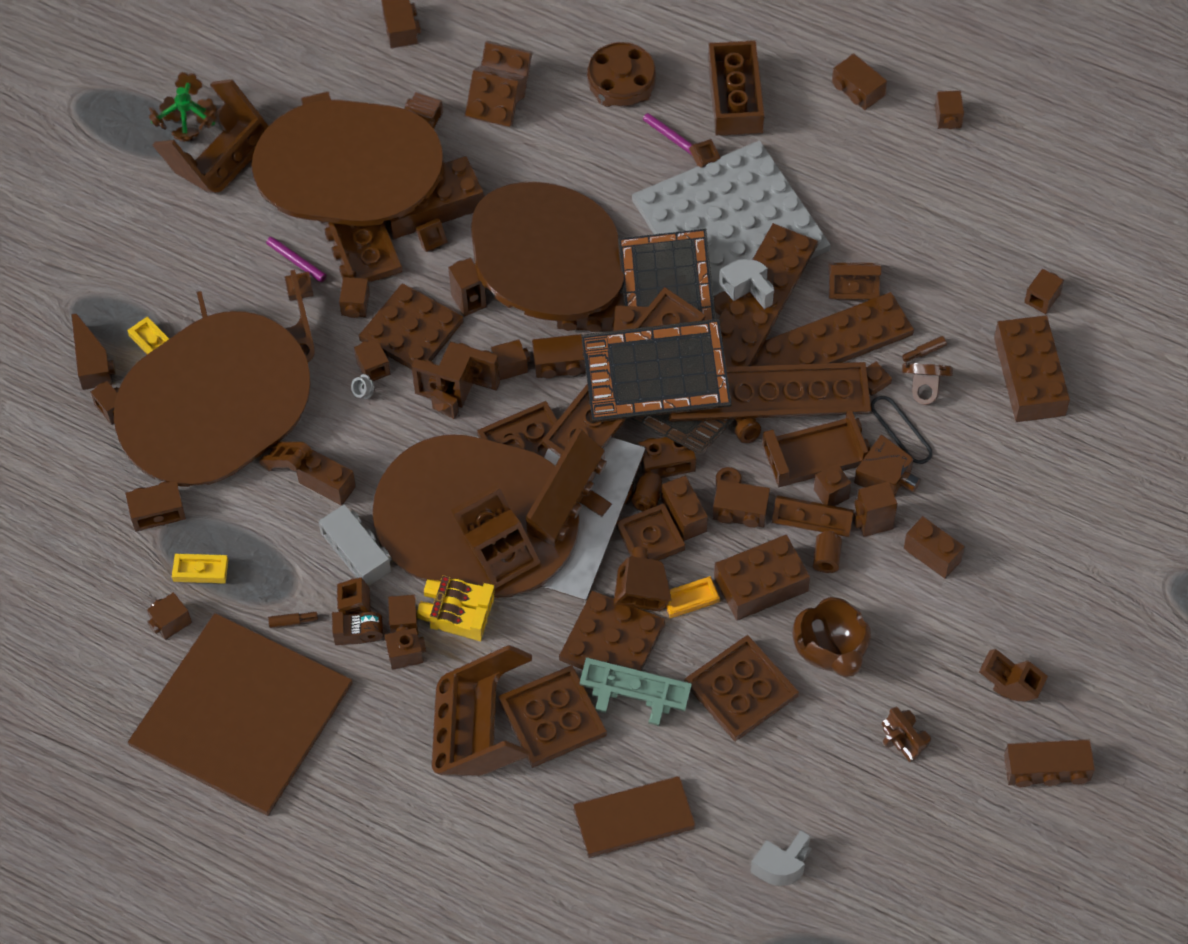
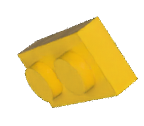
(147, 335)
(200, 568)

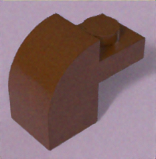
(1013, 680)

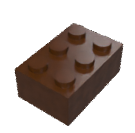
(761, 577)

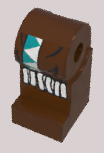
(356, 628)

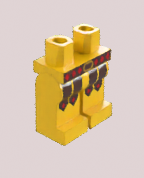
(457, 607)

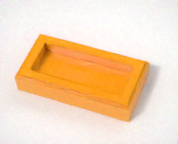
(692, 597)

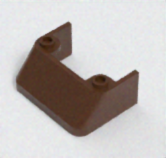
(229, 151)

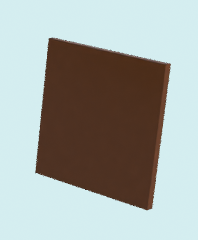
(240, 713)

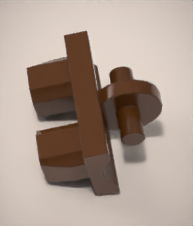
(902, 735)

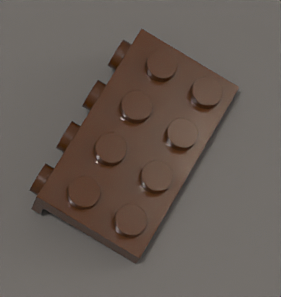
(363, 251)

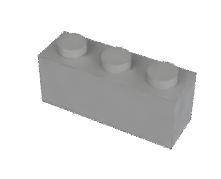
(355, 545)

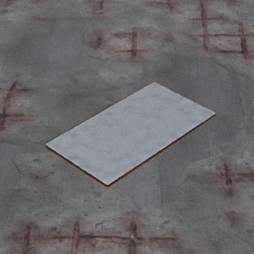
(595, 531)

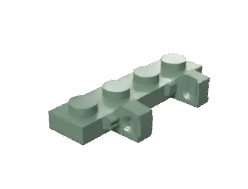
(614, 680)

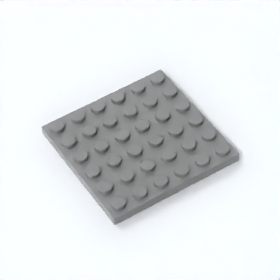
(733, 201)

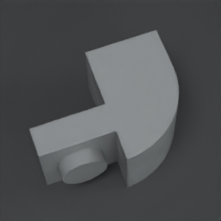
(746, 277)
(782, 867)

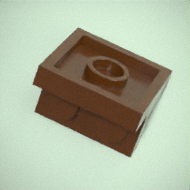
(854, 280)

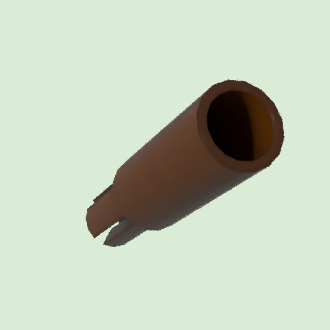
(925, 349)
(291, 619)

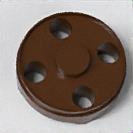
(621, 74)

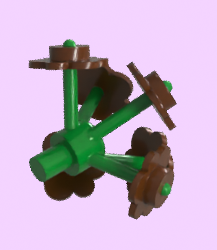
(176, 108)

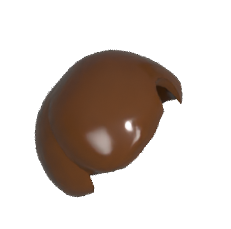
(832, 636)

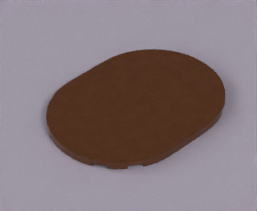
(347, 162)
(546, 251)
(212, 398)
(443, 472)

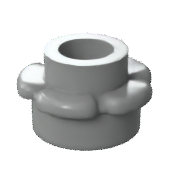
(362, 387)

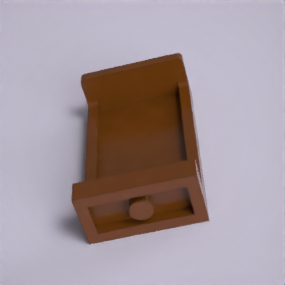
(811, 450)

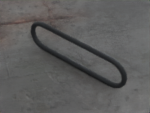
(908, 422)

